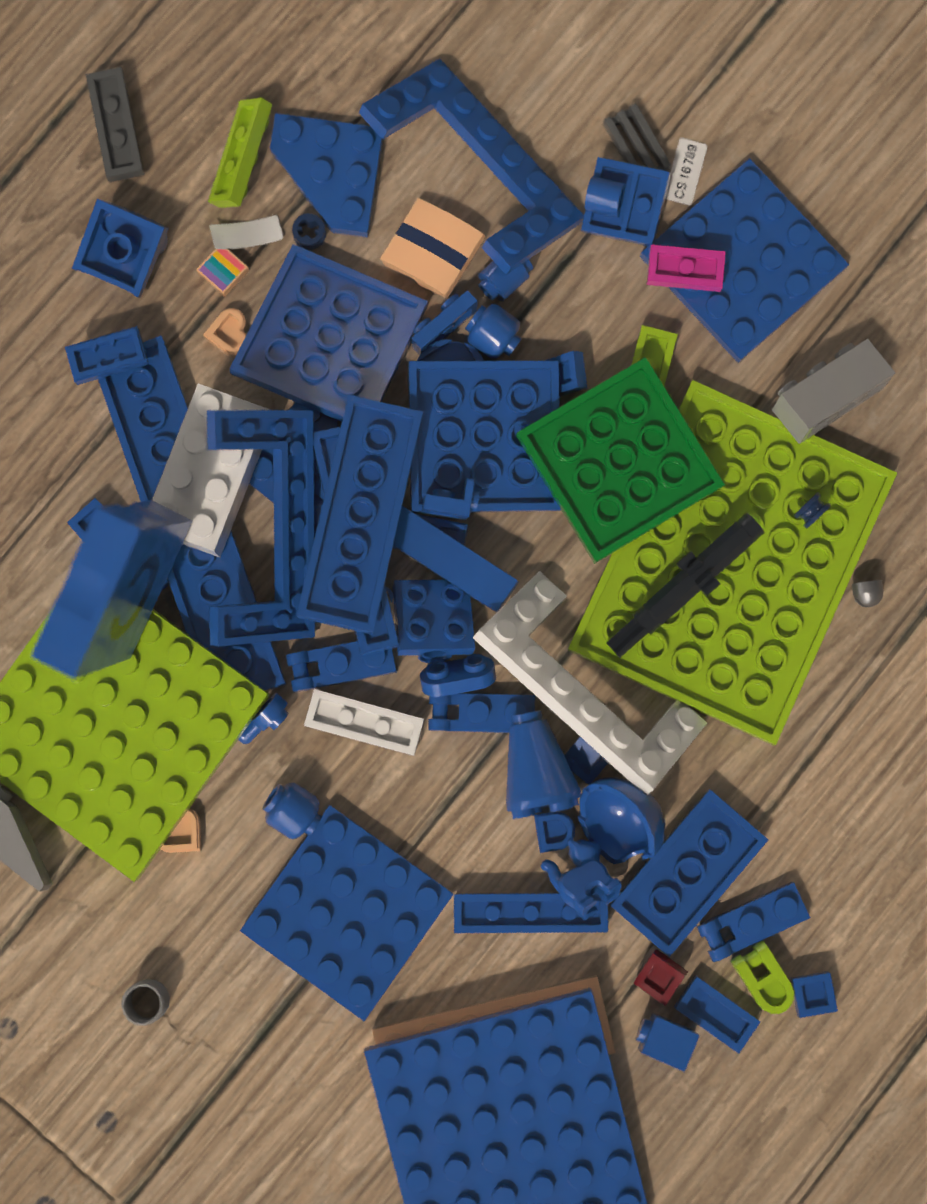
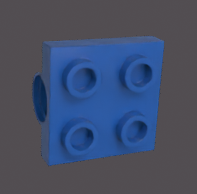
(625, 201)
(432, 620)

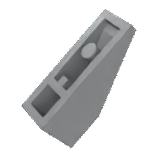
(18, 847)

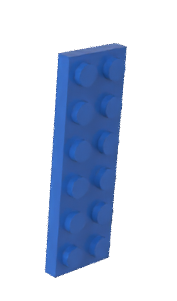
(360, 514)

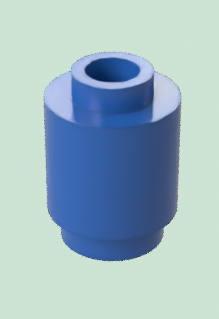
(499, 285)

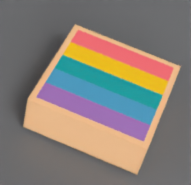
(222, 270)

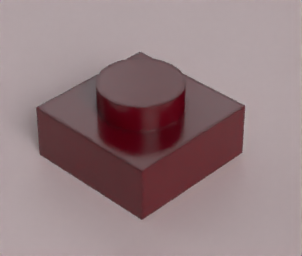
(660, 977)

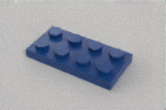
(689, 872)

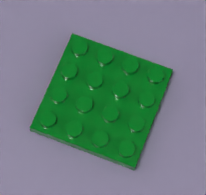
(620, 460)

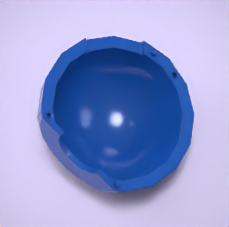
(621, 819)

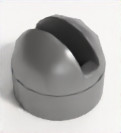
(868, 593)

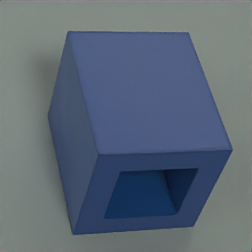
(666, 1041)

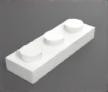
(364, 722)

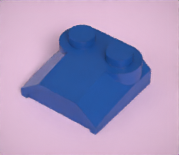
(120, 246)

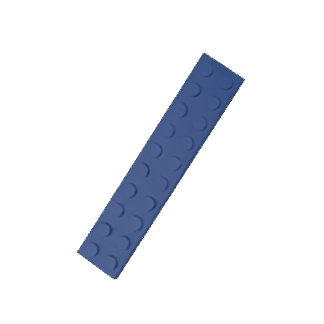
(147, 416)

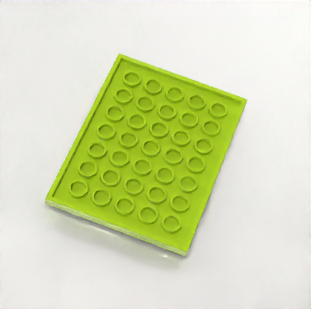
(759, 631)

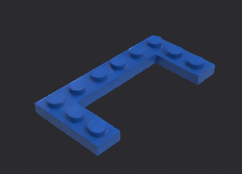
(438, 88)
(293, 480)

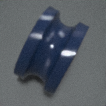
(311, 221)
(812, 510)

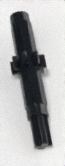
(695, 576)

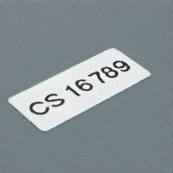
(685, 171)

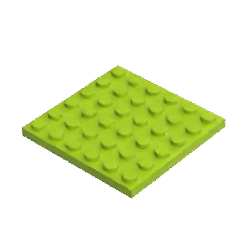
(124, 745)

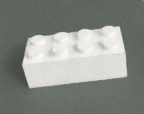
(205, 482)

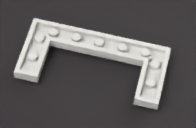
(638, 760)

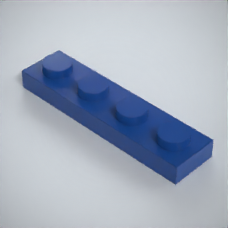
(523, 914)

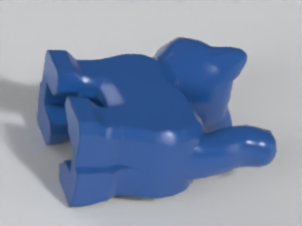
(585, 880)

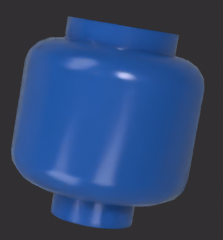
(493, 331)
(292, 810)

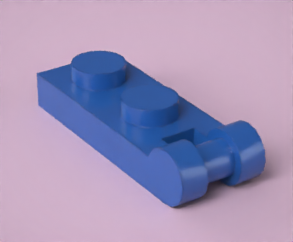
(338, 665)
(479, 712)
(754, 921)

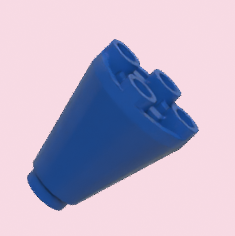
(537, 769)

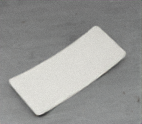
(246, 233)

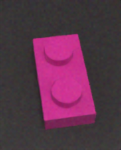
(686, 268)

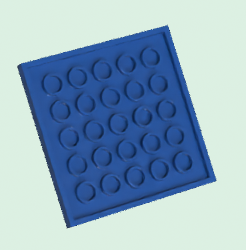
(507, 1109)

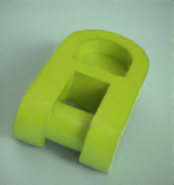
(773, 990)

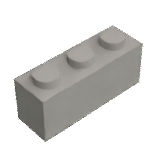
(832, 390)

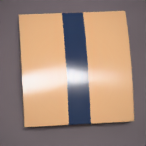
(432, 247)

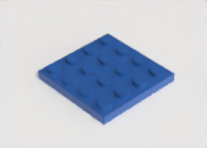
(770, 265)
(327, 334)
(472, 430)
(347, 912)

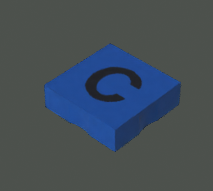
(111, 587)

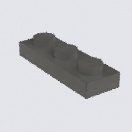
(115, 124)

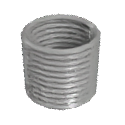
(127, 1006)

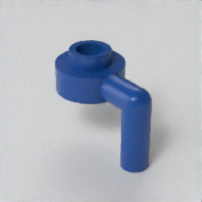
(269, 715)

